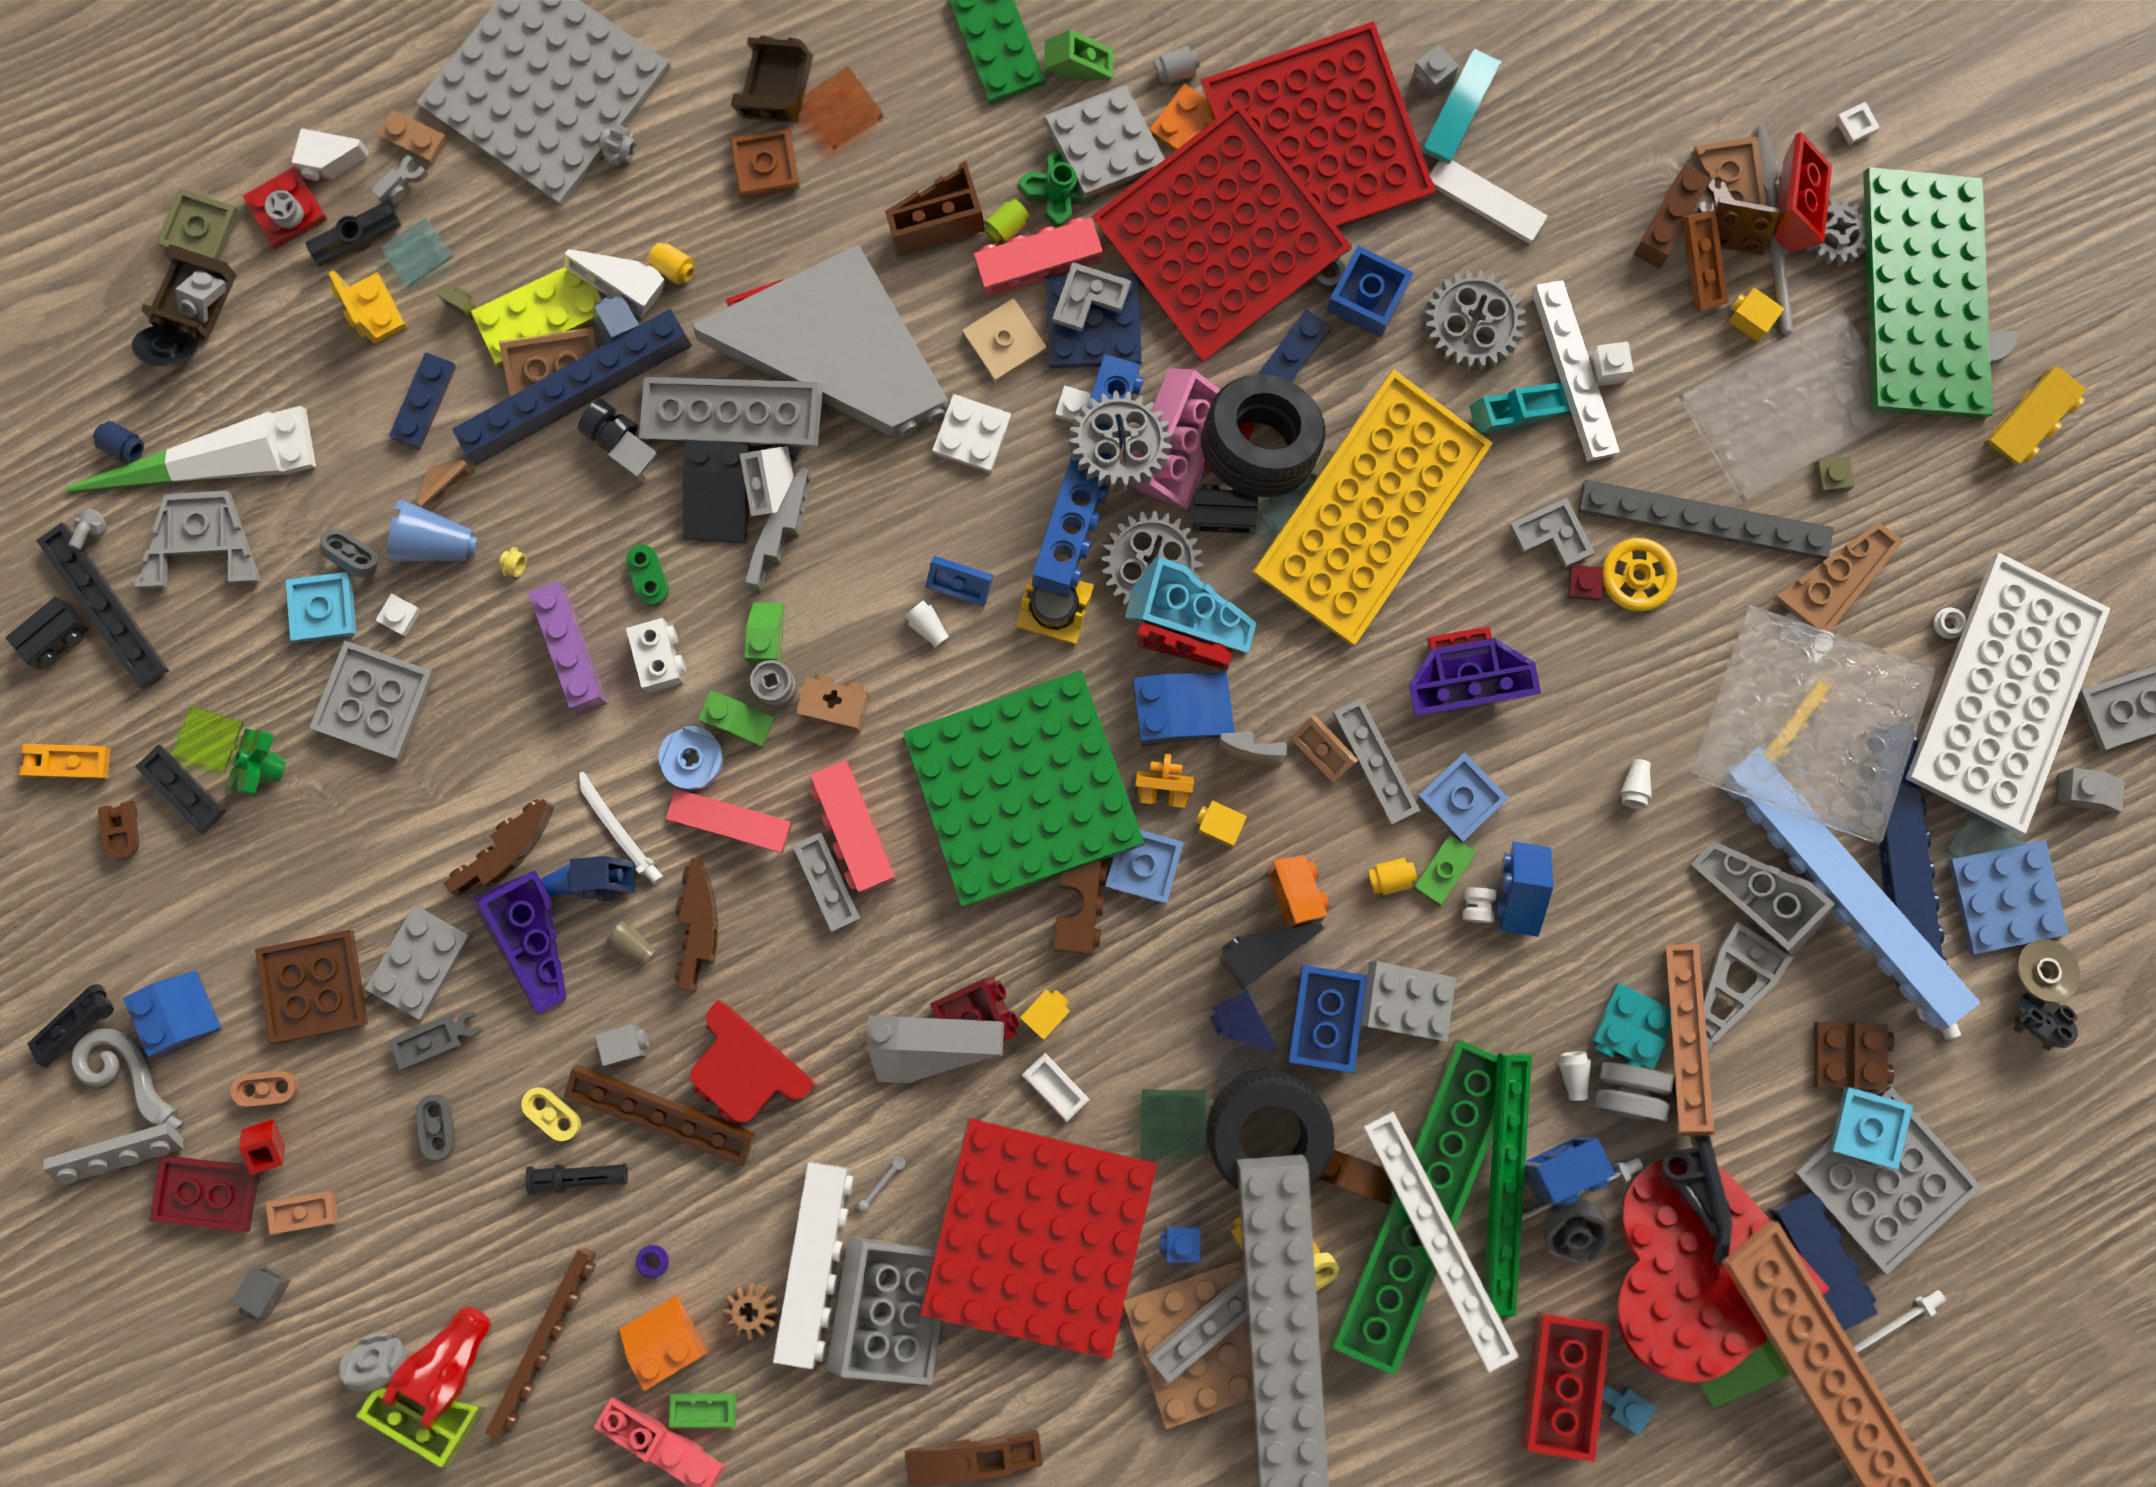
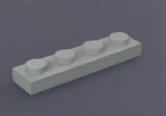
(1376, 761)
(113, 1154)
(1201, 1331)

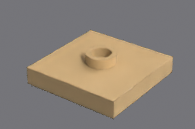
(1004, 340)

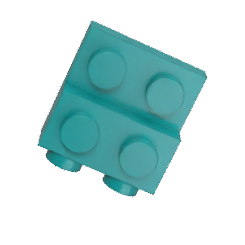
(1632, 1028)

